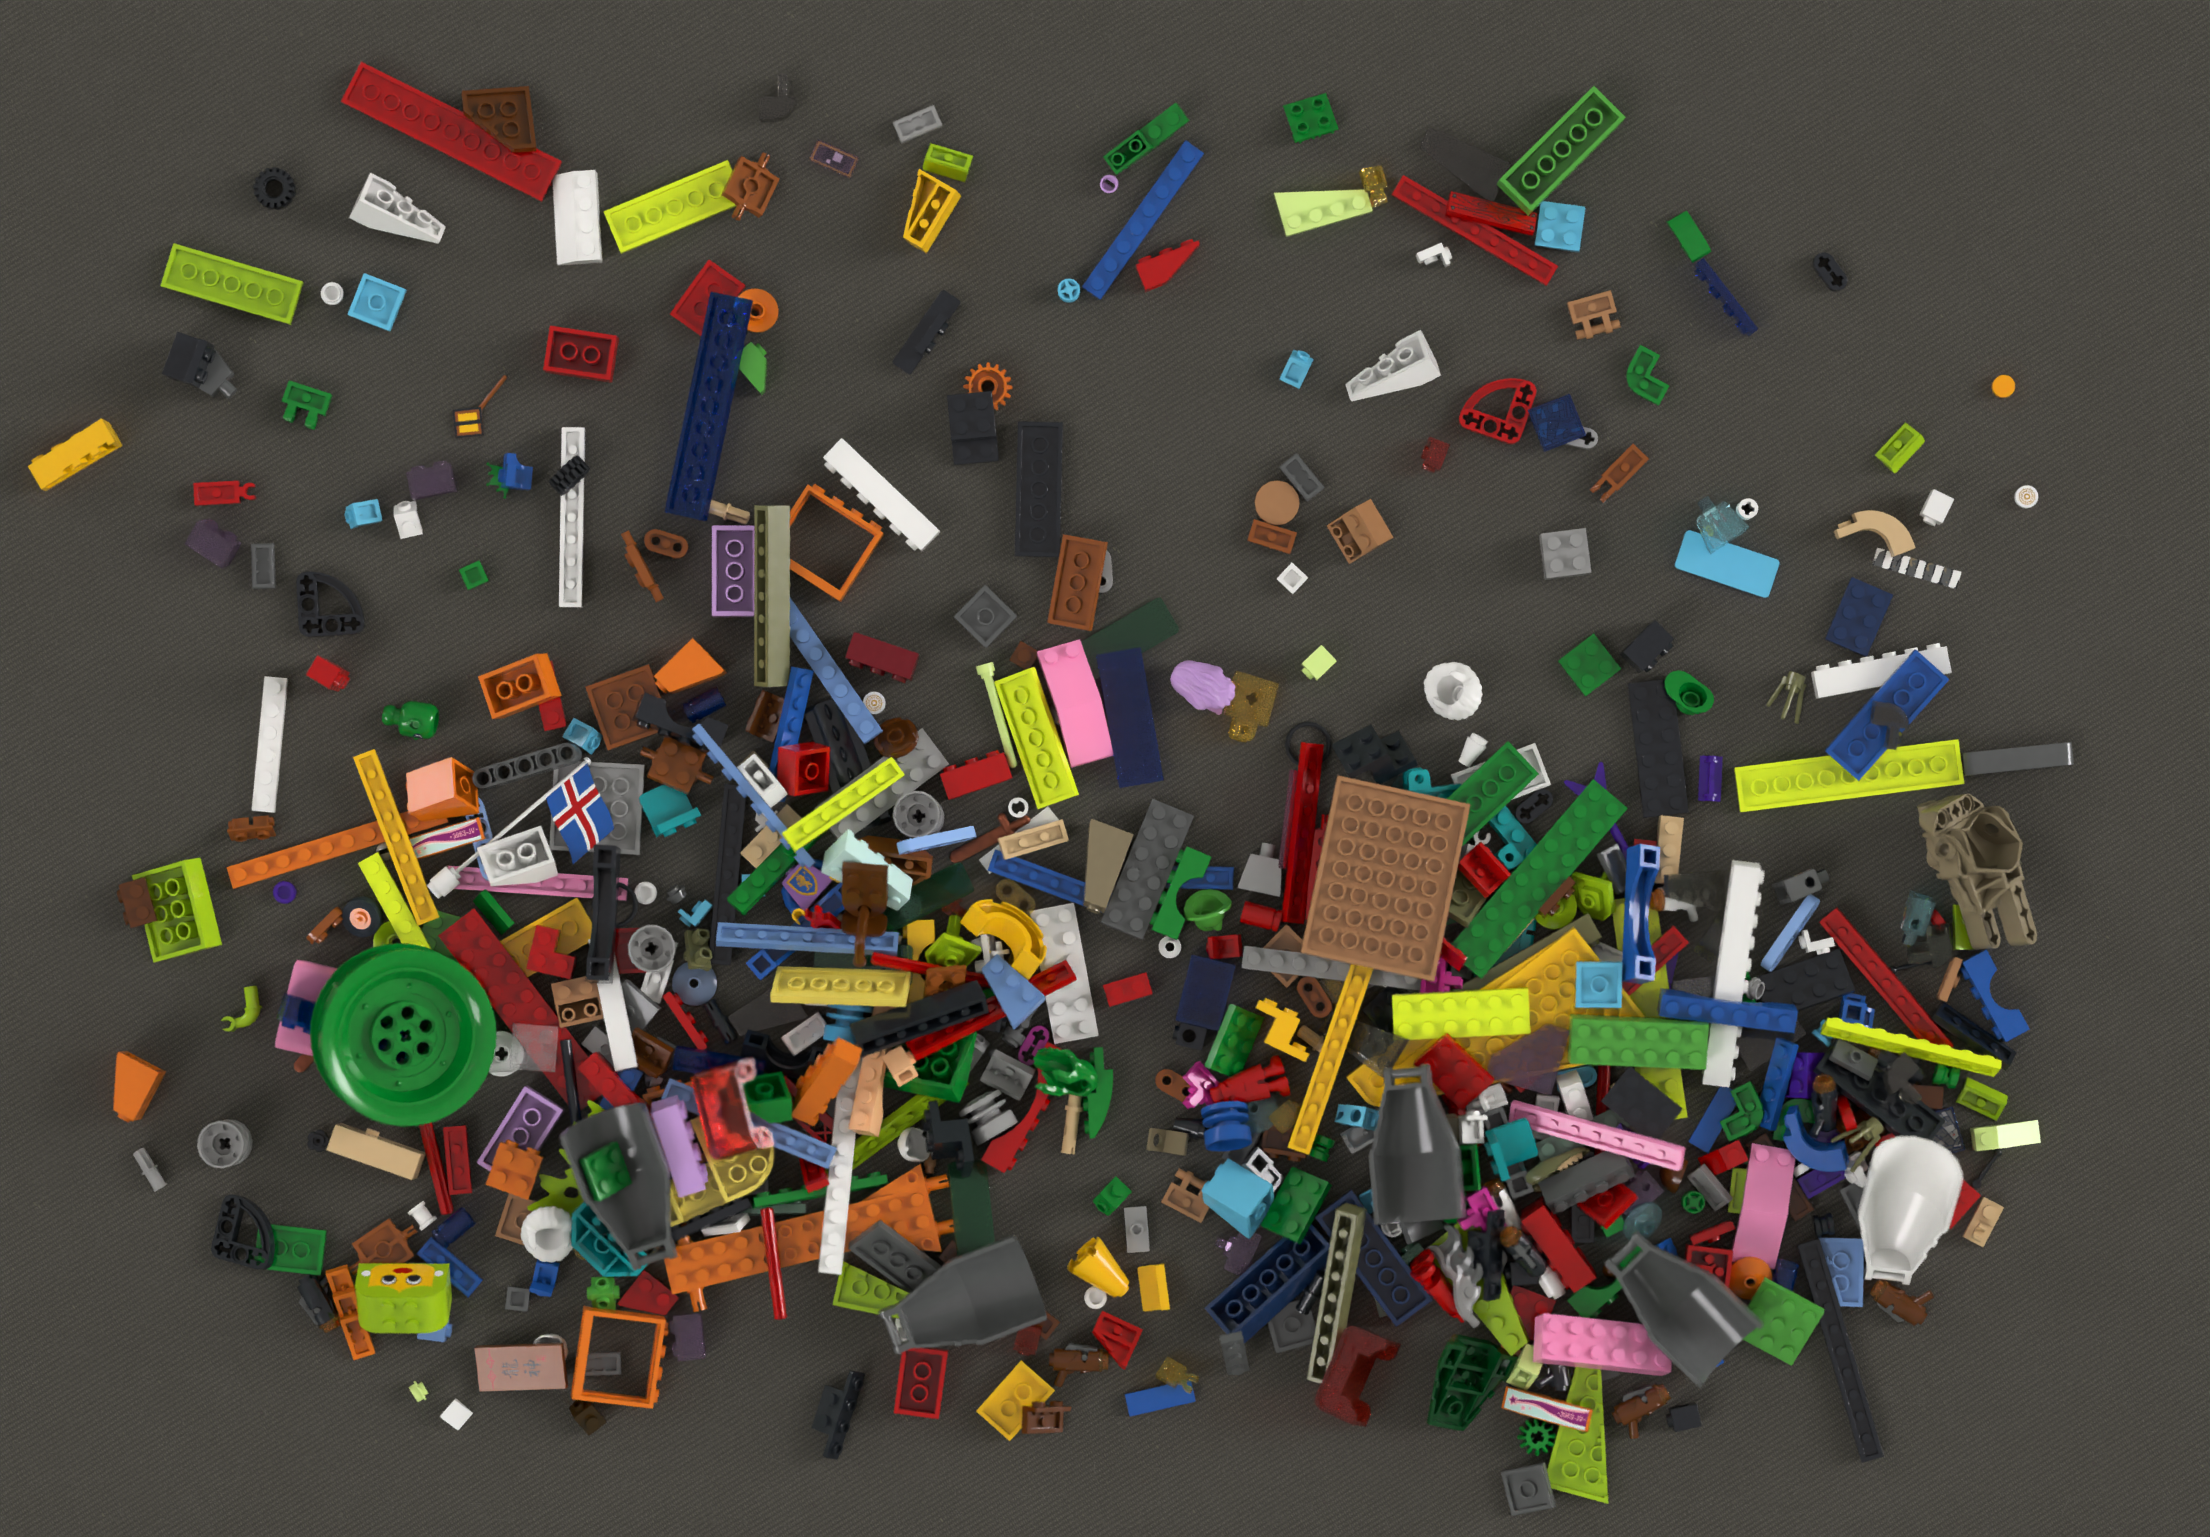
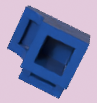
(514, 474)
(1855, 1010)

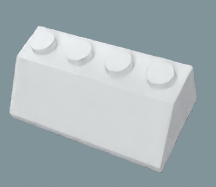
(577, 218)

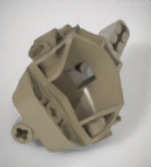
(1980, 859)

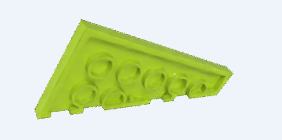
(1497, 1314)
(1579, 1456)

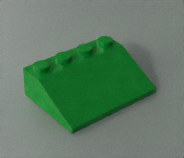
(940, 1074)

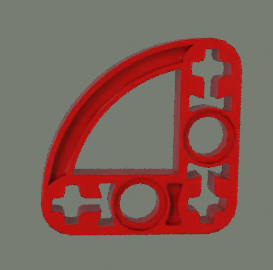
(1510, 421)

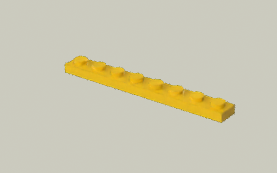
(396, 837)

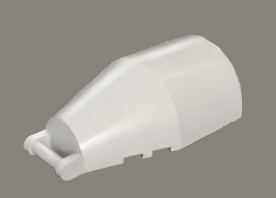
(1906, 1205)

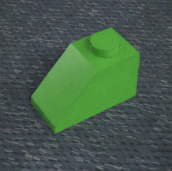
(754, 365)

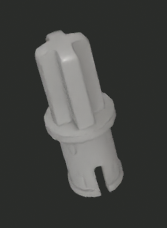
(149, 1169)

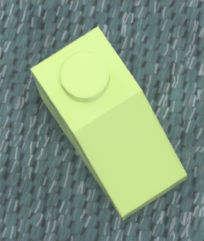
(1525, 1369)

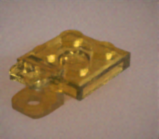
(1246, 715)

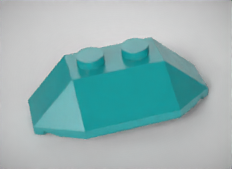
(598, 1246)

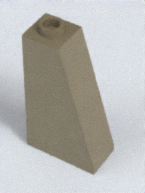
(1104, 860)

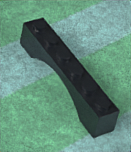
(602, 942)

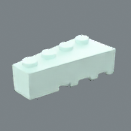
(849, 849)

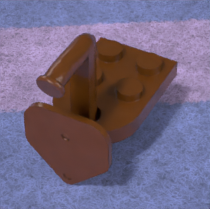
(865, 901)

